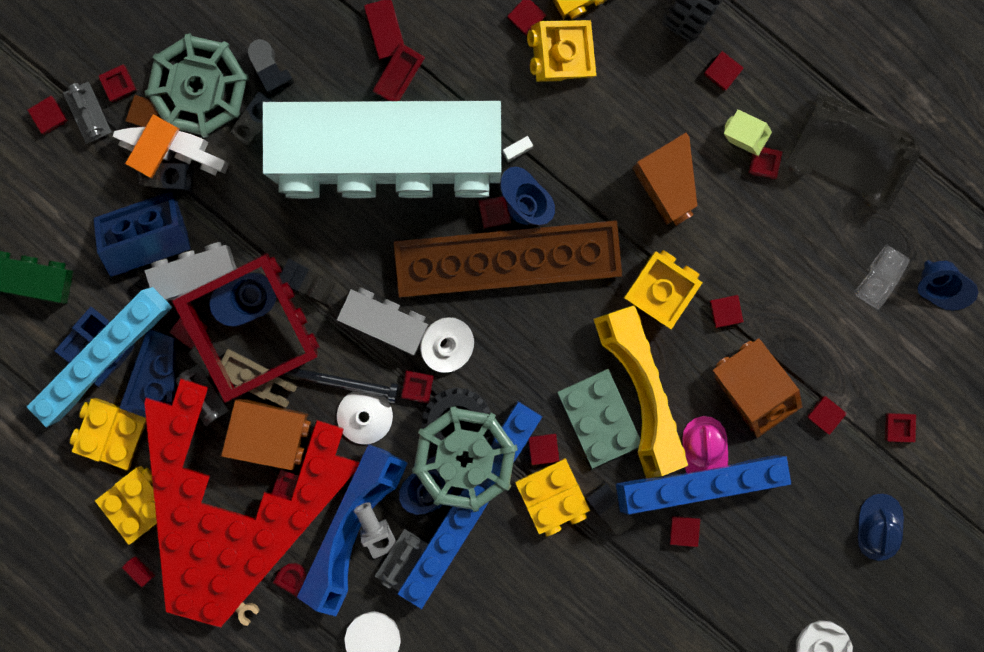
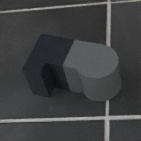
(262, 58)

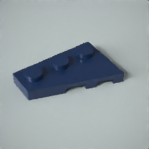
(152, 374)

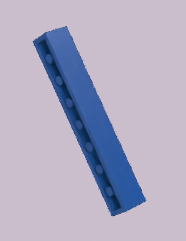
(460, 521)

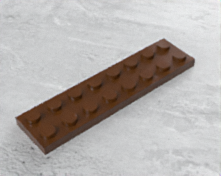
(507, 259)

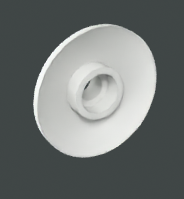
(455, 352)
(379, 417)

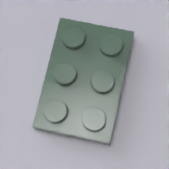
(599, 418)

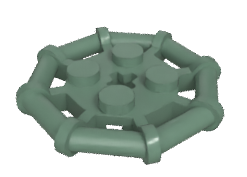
(210, 76)
(474, 472)

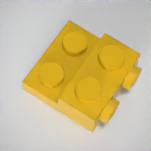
(562, 50)
(663, 288)
(108, 433)
(553, 497)
(131, 504)

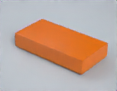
(152, 146)

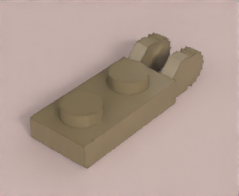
(242, 369)

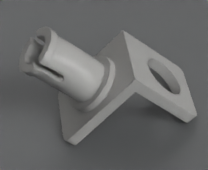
(373, 530)

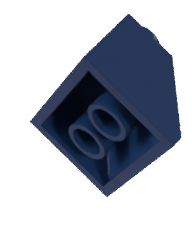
(141, 234)

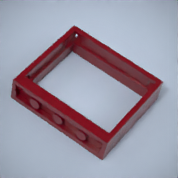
(206, 349)

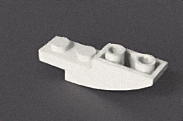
(185, 145)

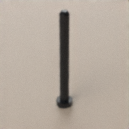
(344, 383)

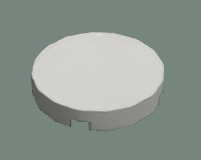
(372, 634)
(823, 637)

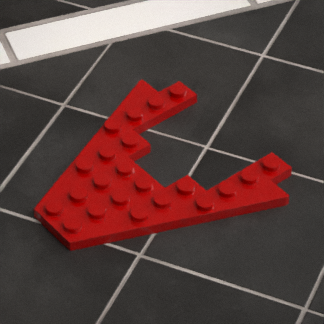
(215, 554)

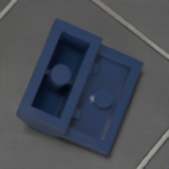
(82, 334)

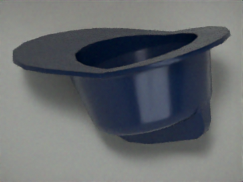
(526, 197)
(946, 286)
(242, 299)
(415, 496)
(880, 527)

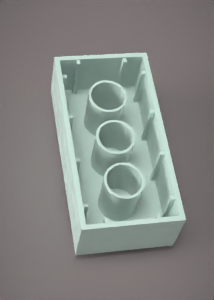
(382, 144)

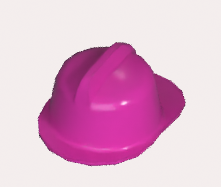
(705, 444)

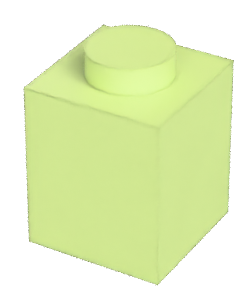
(747, 132)

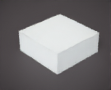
(517, 149)

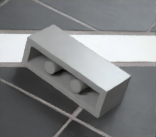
(190, 270)
(383, 320)

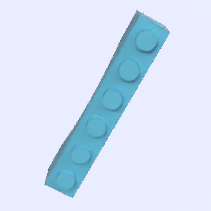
(98, 355)

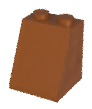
(670, 179)
(758, 387)
(266, 434)

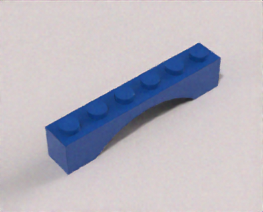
(703, 485)
(328, 576)

